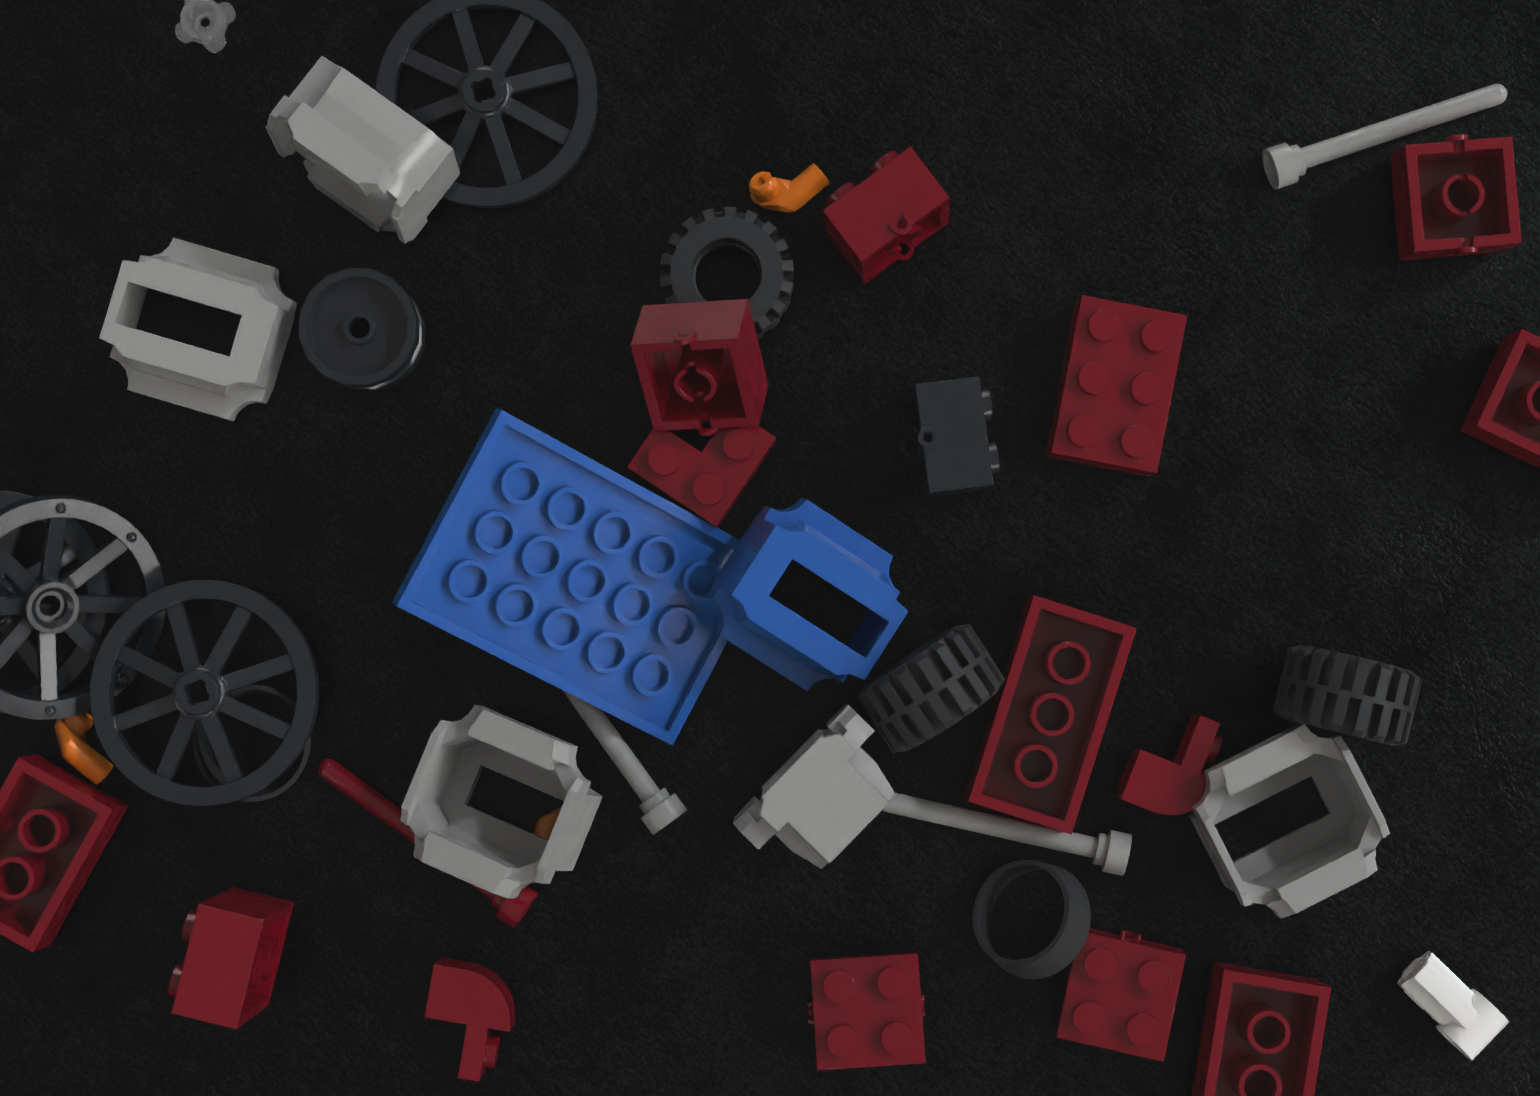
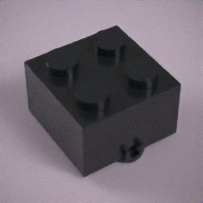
(949, 437)

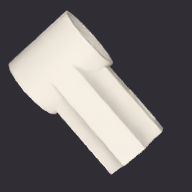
(1461, 1013)

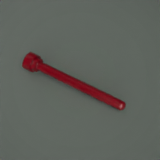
(508, 910)

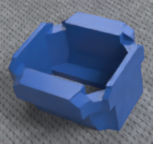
(778, 634)

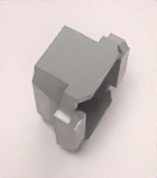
(363, 150)
(191, 374)
(820, 793)
(479, 844)
(1311, 859)

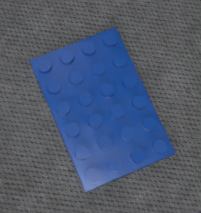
(574, 577)

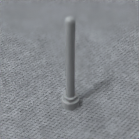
(1286, 163)
(657, 804)
(1107, 850)

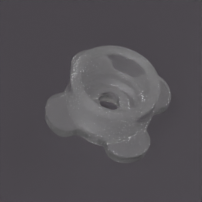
(211, 36)

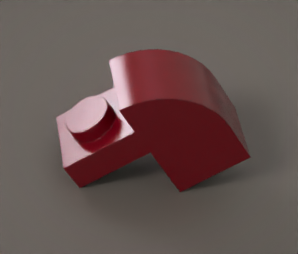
(1169, 785)
(473, 997)

